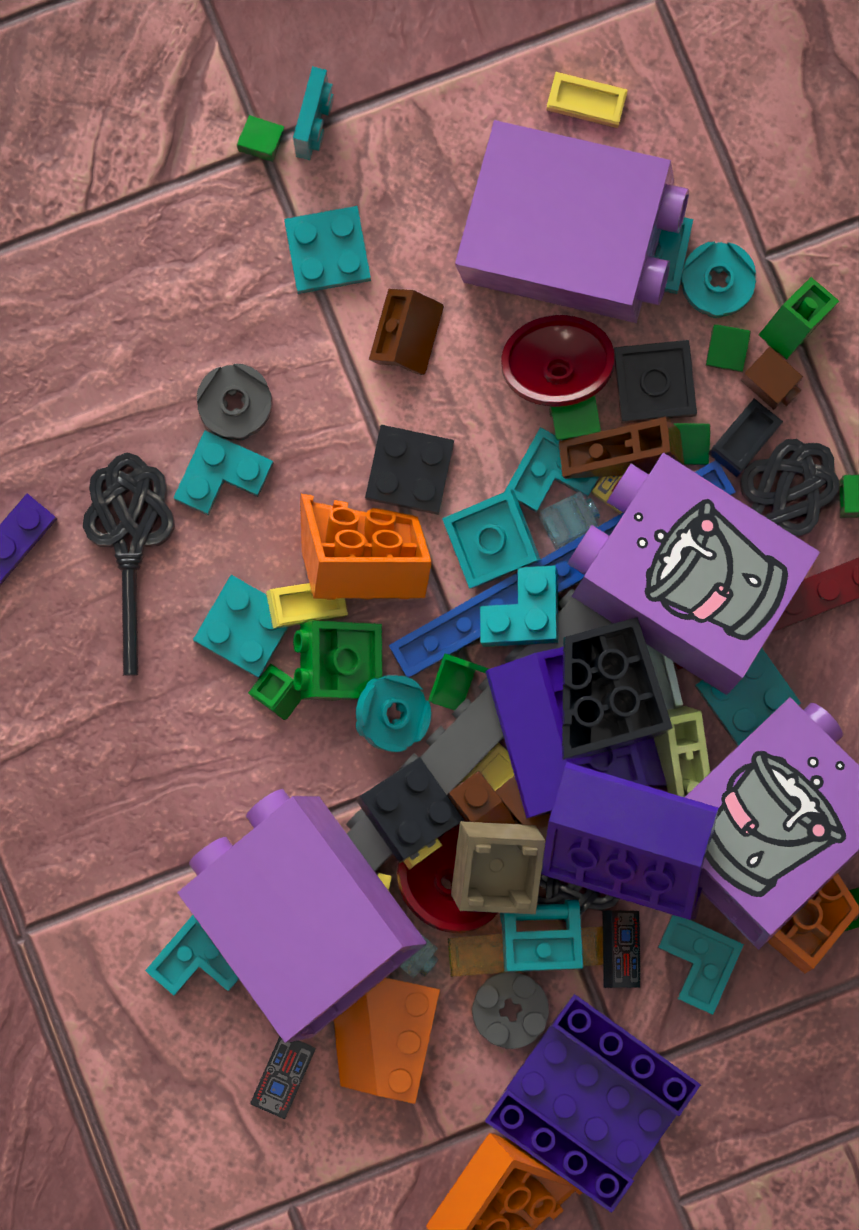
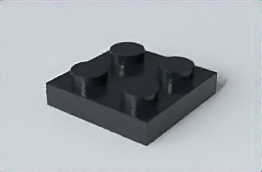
(655, 381)
(409, 469)
(409, 810)

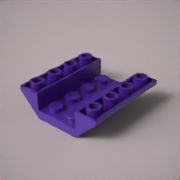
(531, 717)
(628, 841)
(591, 1102)

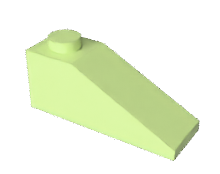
(683, 751)

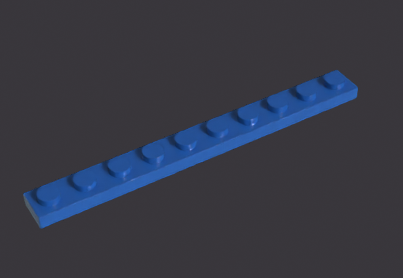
(462, 624)

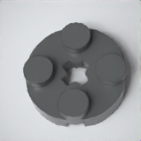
(240, 422)
(529, 1021)

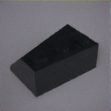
(609, 691)

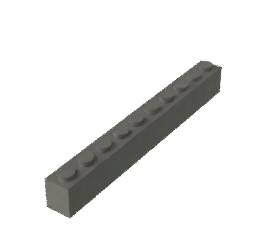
(473, 733)

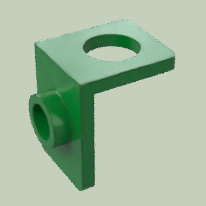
(453, 681)

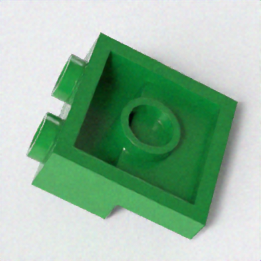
(337, 659)

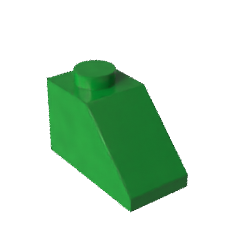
(798, 318)

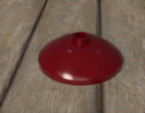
(558, 360)
(429, 899)

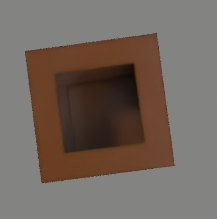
(773, 379)

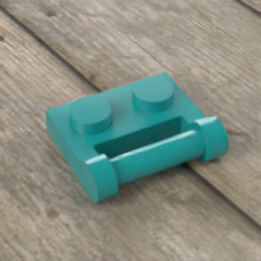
(543, 948)

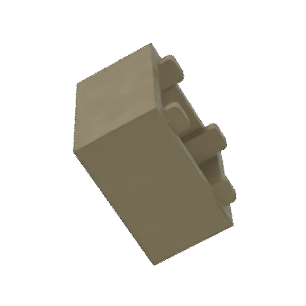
(497, 867)

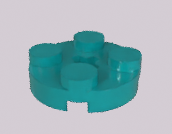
(717, 300)
(373, 719)

